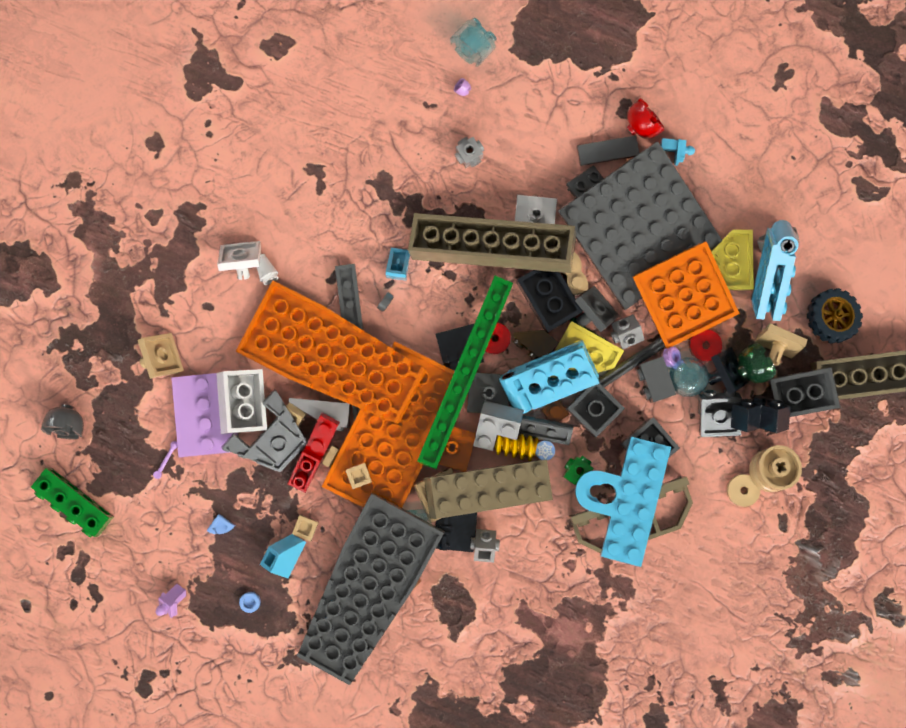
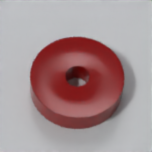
(503, 342)
(697, 349)

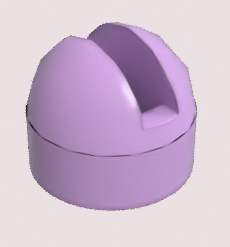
(462, 87)

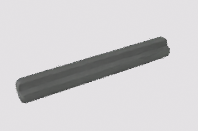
(631, 362)

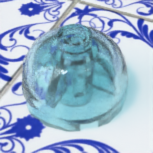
(689, 377)

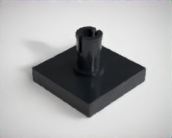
(726, 366)

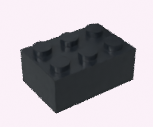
(549, 298)

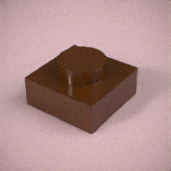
(555, 411)

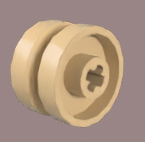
(775, 468)

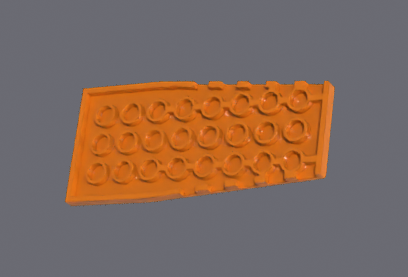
(329, 354)

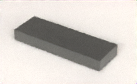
(608, 150)
(546, 430)

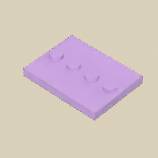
(197, 415)

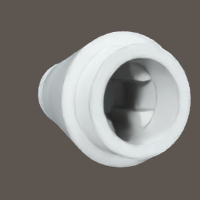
(266, 271)

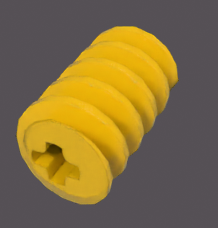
(516, 446)

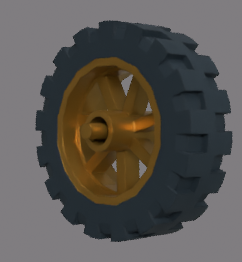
(851, 313)

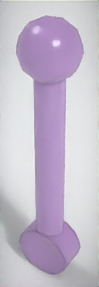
(157, 474)

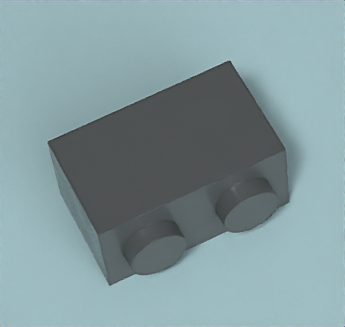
(656, 380)

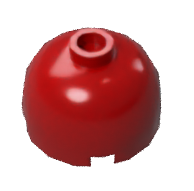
(643, 120)

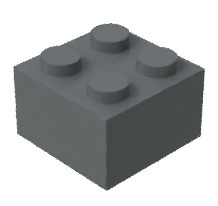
(595, 409)

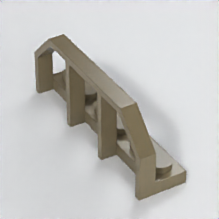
(677, 485)

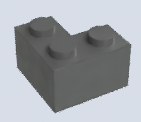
(652, 432)

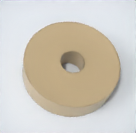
(736, 496)

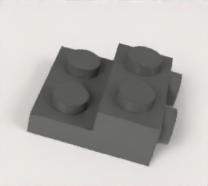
(716, 413)

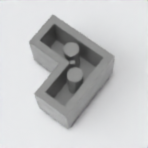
(495, 421)

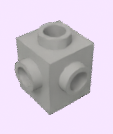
(469, 159)
(627, 332)
(485, 545)

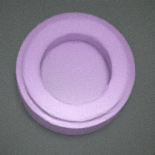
(671, 356)

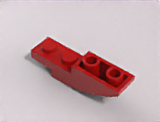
(314, 452)

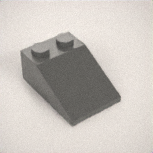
(807, 391)

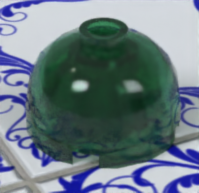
(755, 365)

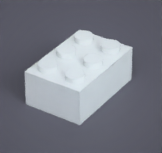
(241, 401)

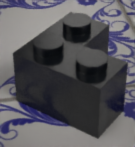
(760, 413)

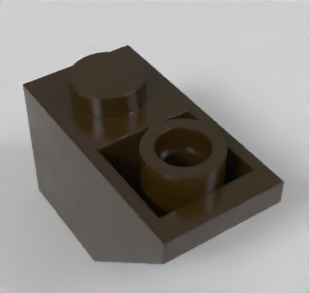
(536, 342)

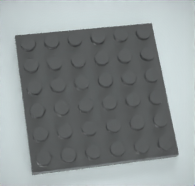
(637, 221)

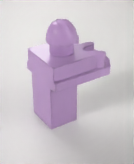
(169, 601)

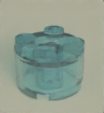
(473, 42)

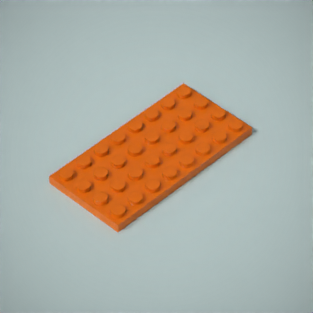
(389, 447)

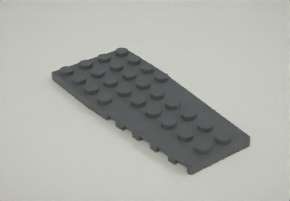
(368, 586)

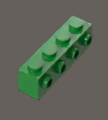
(72, 502)

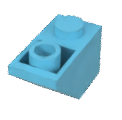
(283, 555)

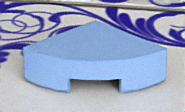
(220, 525)

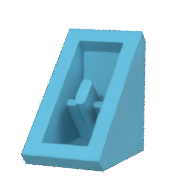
(398, 264)

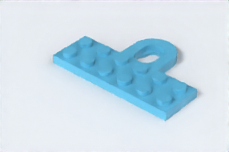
(634, 500)

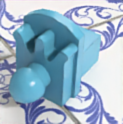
(679, 147)

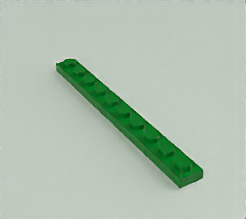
(465, 372)

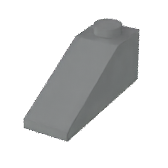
(336, 410)

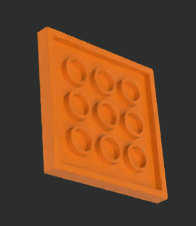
(685, 294)

